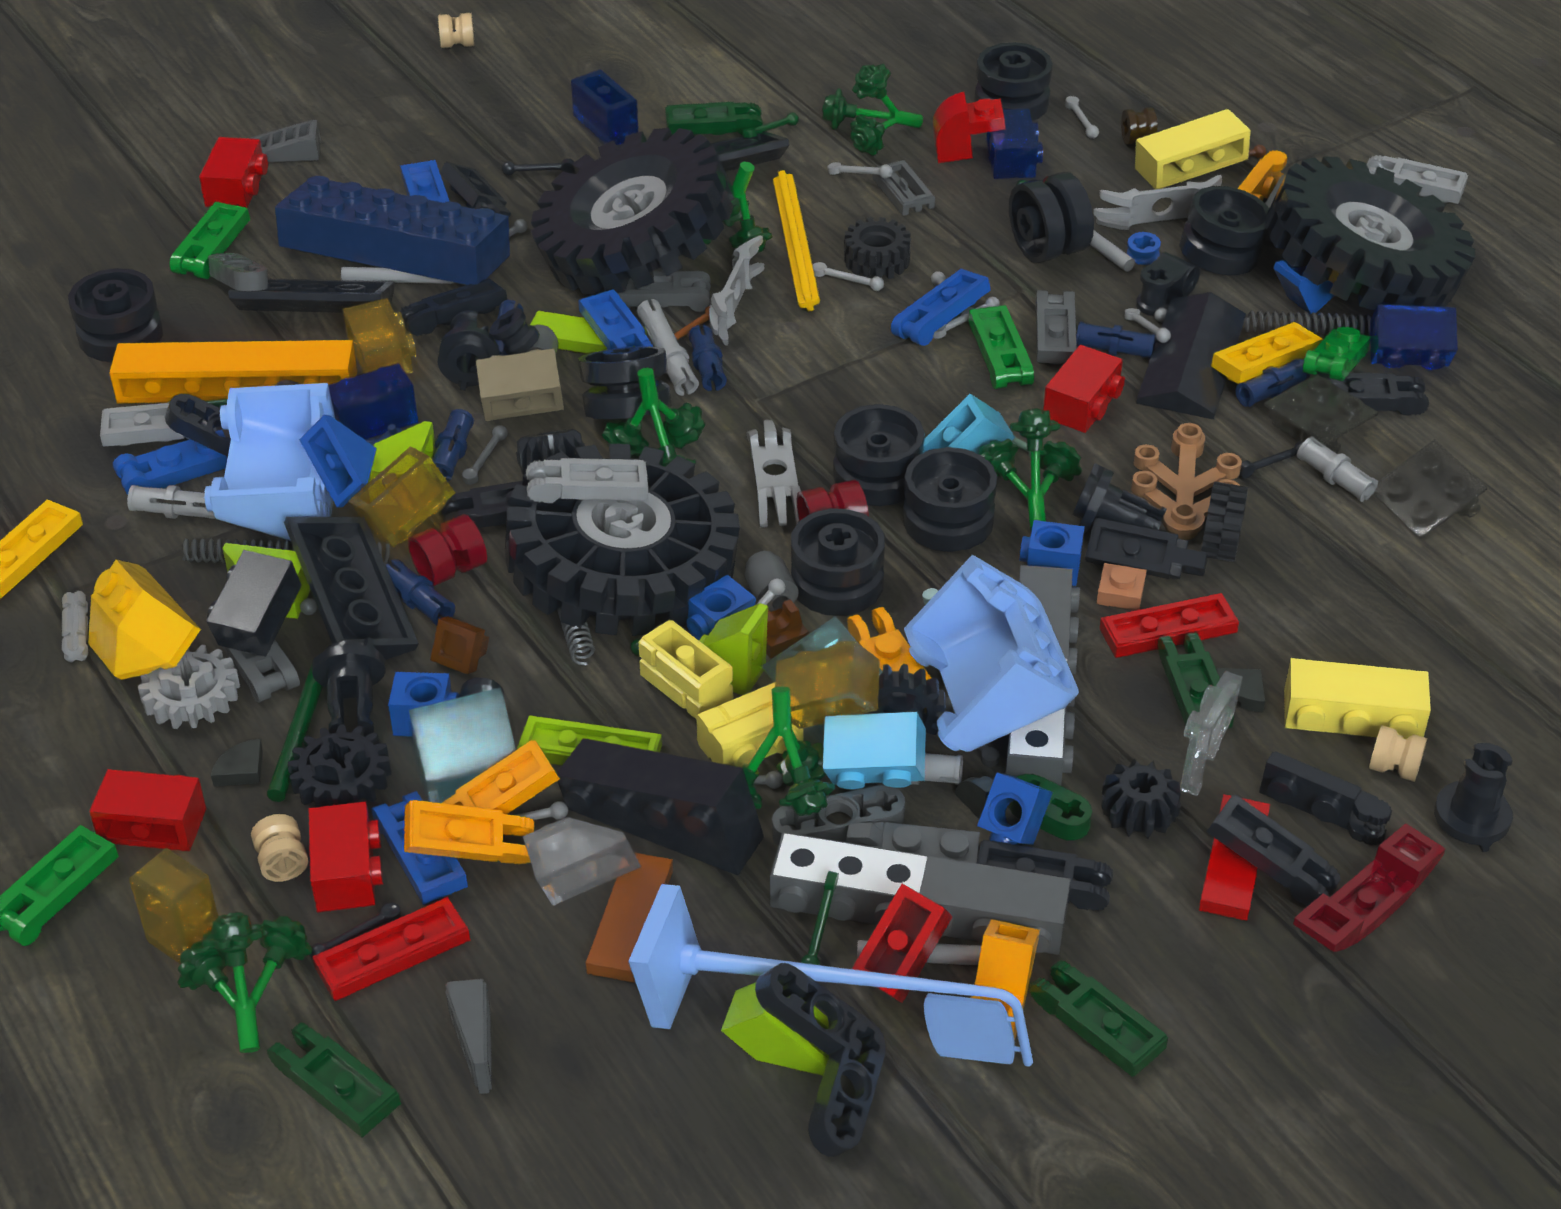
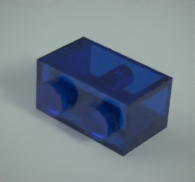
(604, 107)
(1016, 149)
(1413, 336)
(375, 401)

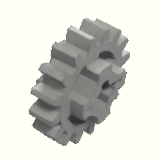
(191, 689)

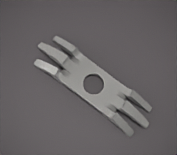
(1138, 205)
(726, 301)
(774, 485)

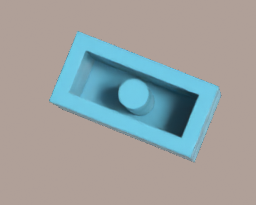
(874, 749)

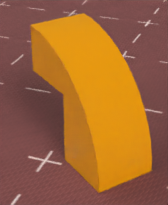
(1007, 960)

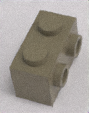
(519, 384)

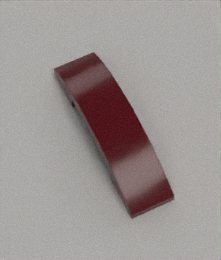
(1374, 892)

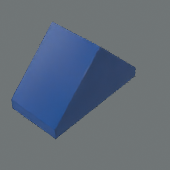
(1300, 289)
(339, 458)

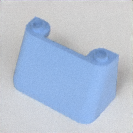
(266, 463)
(992, 655)

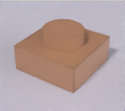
(1121, 586)

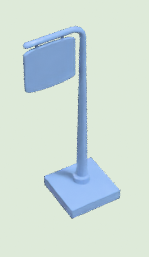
(957, 1026)

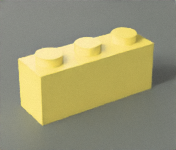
(1192, 149)
(1355, 698)

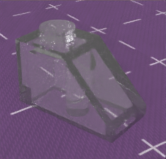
(577, 857)

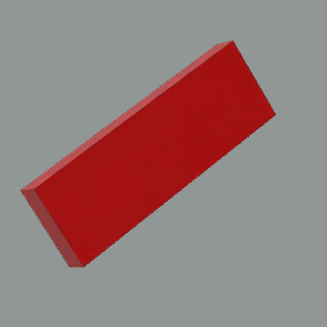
(1141, 629)
(1229, 877)
(391, 948)

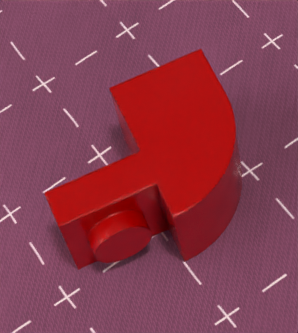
(958, 120)

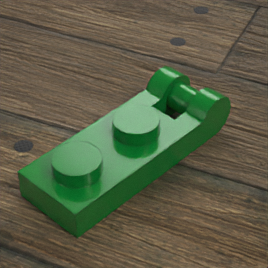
(209, 237)
(1001, 346)
(1337, 353)
(54, 883)

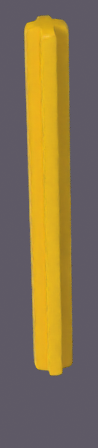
(796, 241)

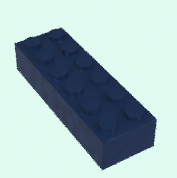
(393, 230)

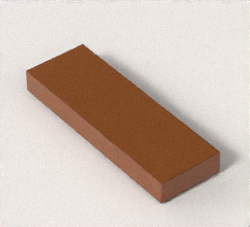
(625, 917)

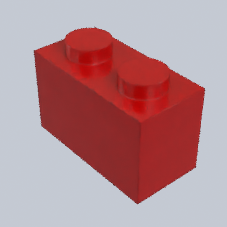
(233, 171)
(1084, 388)
(148, 809)
(342, 856)
(904, 938)

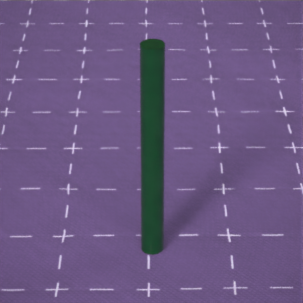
(295, 737)

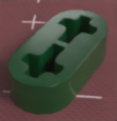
(1061, 806)

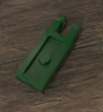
(713, 117)
(1188, 673)
(1100, 1017)
(336, 1080)

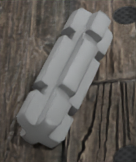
(74, 626)

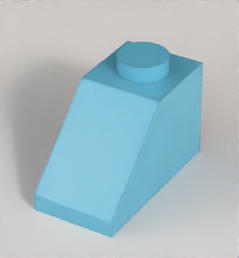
(969, 427)

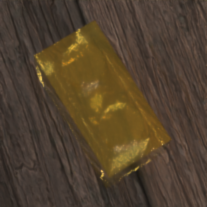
(379, 336)
(402, 497)
(830, 682)
(173, 903)

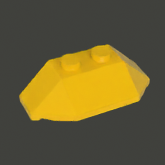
(136, 622)

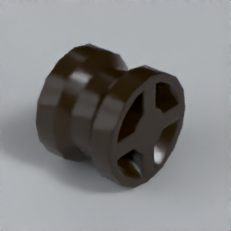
(1138, 124)

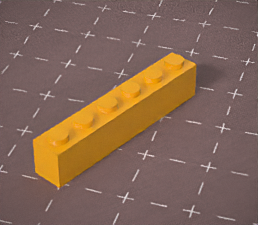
(210, 368)

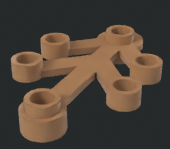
(1181, 516)

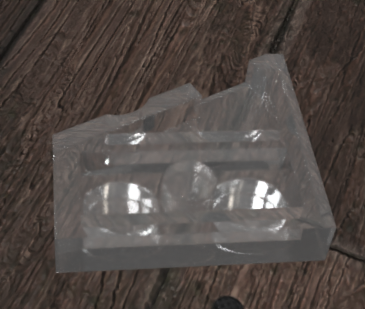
(1207, 729)

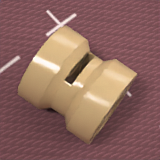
(464, 30)
(1395, 752)
(283, 854)

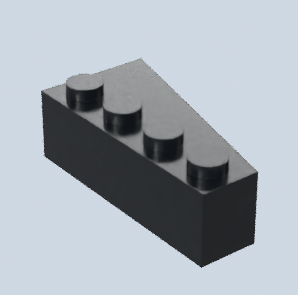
(665, 799)

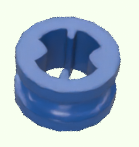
(1143, 247)

